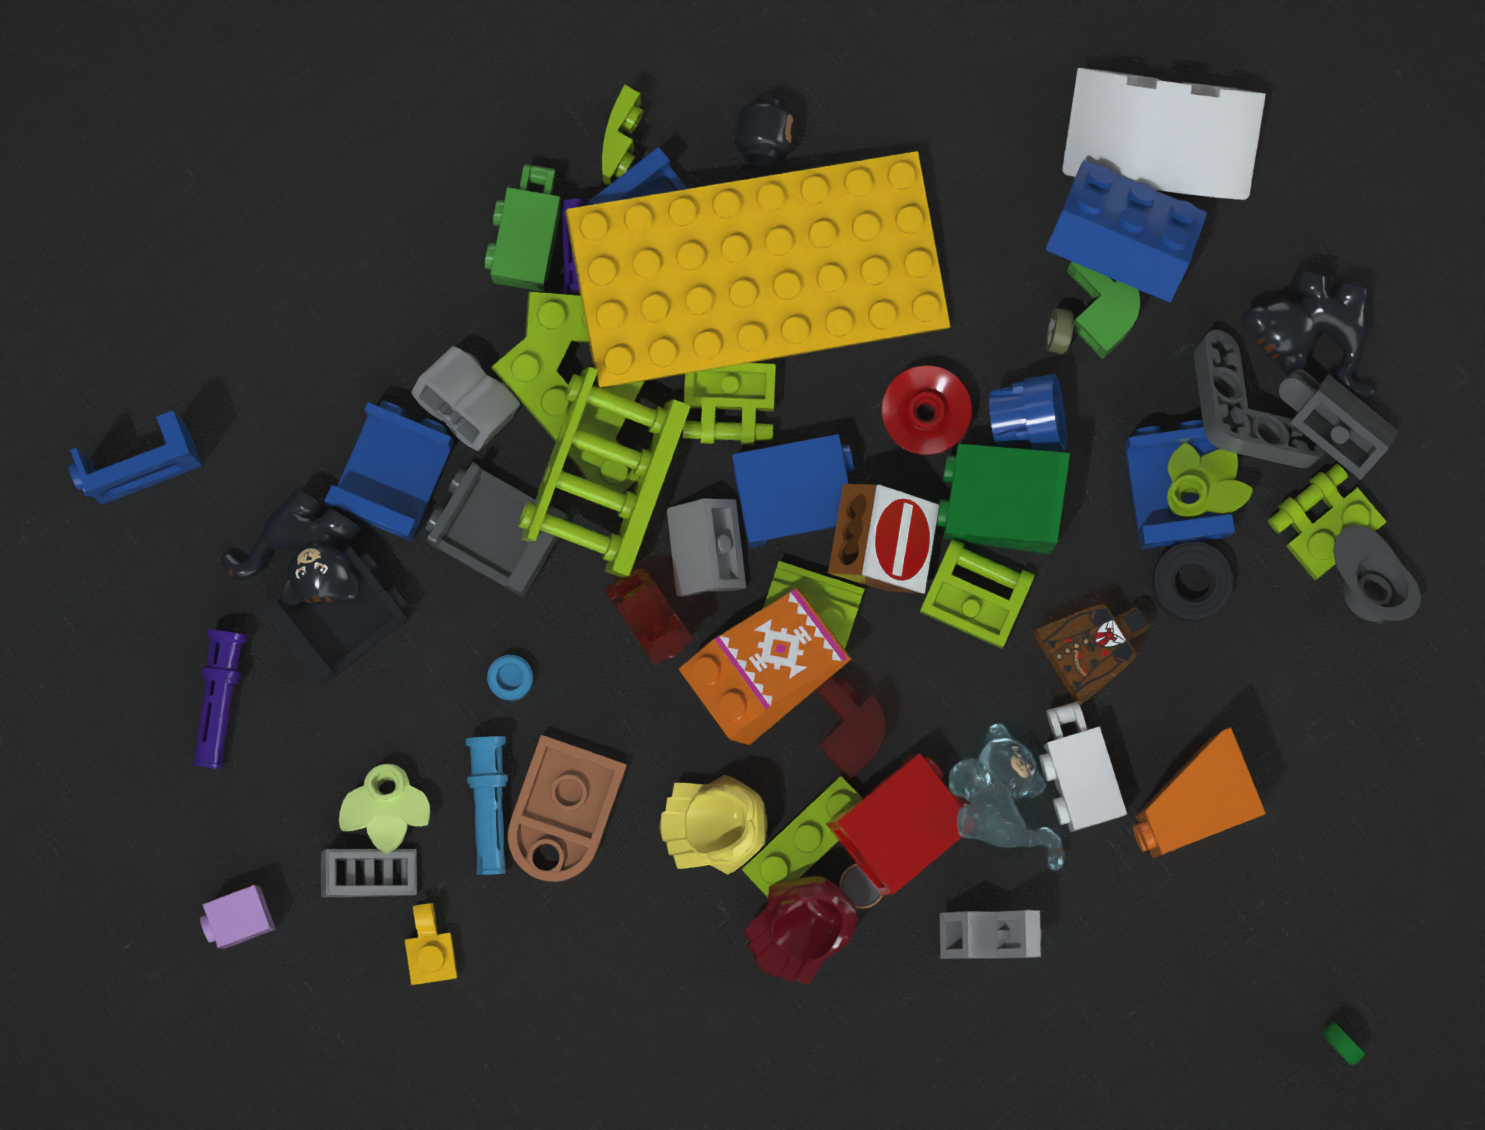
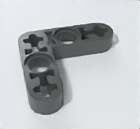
(1220, 361)

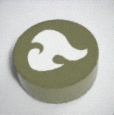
(1059, 330)

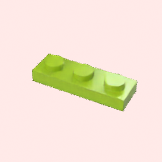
(802, 840)

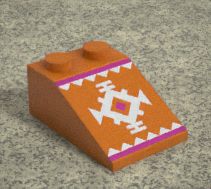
(764, 666)

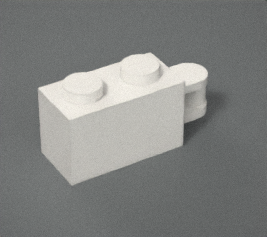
(1080, 772)

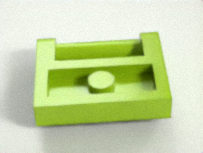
(970, 606)

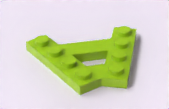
(533, 377)

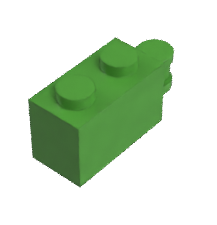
(526, 232)

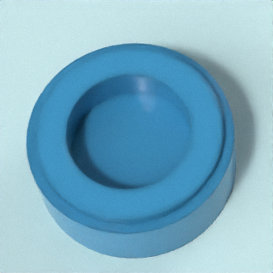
(510, 677)

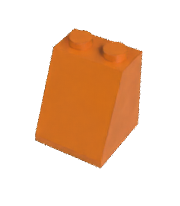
(1200, 799)

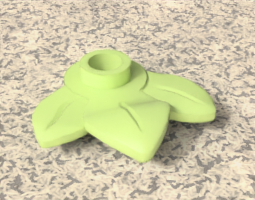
(385, 814)

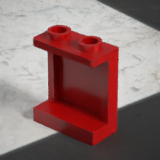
(900, 824)

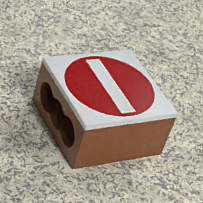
(883, 538)

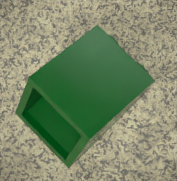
(1004, 497)

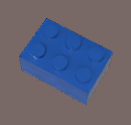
(1126, 231)

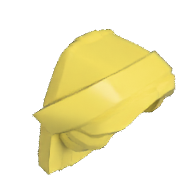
(714, 824)

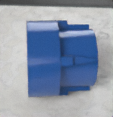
(1029, 415)

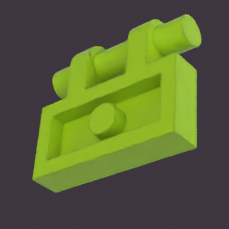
(736, 387)
(1317, 540)

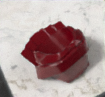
(801, 928)

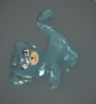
(991, 785)

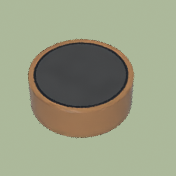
(859, 888)

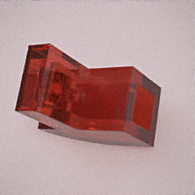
(648, 615)
(860, 733)

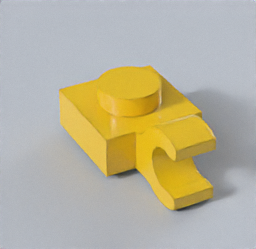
(430, 954)

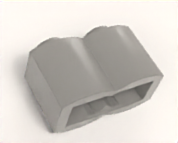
(465, 398)

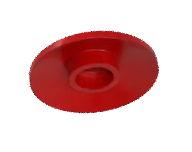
(933, 388)

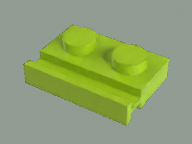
(831, 598)

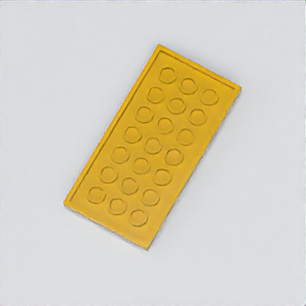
(757, 269)

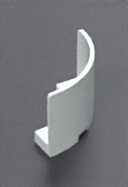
(1165, 132)

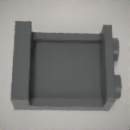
(484, 533)

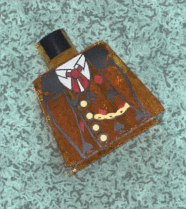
(1090, 647)

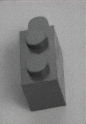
(1337, 421)

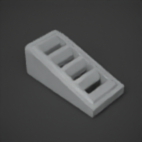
(329, 873)

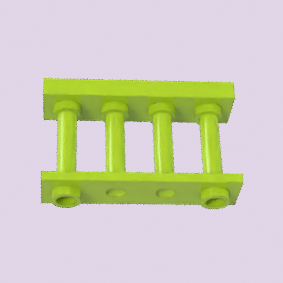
(648, 464)

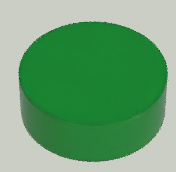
(1343, 1043)

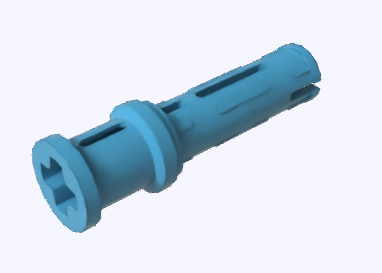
(487, 780)

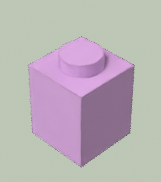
(237, 917)

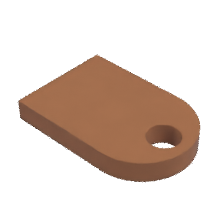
(565, 806)

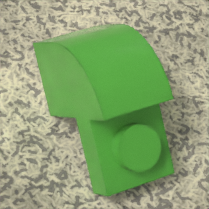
(1111, 313)

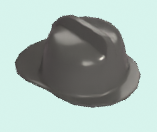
(1375, 579)

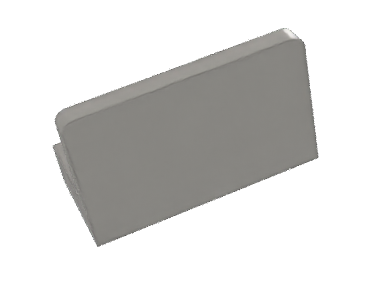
(706, 546)

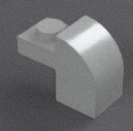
(990, 935)

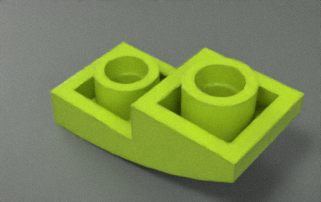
(618, 148)

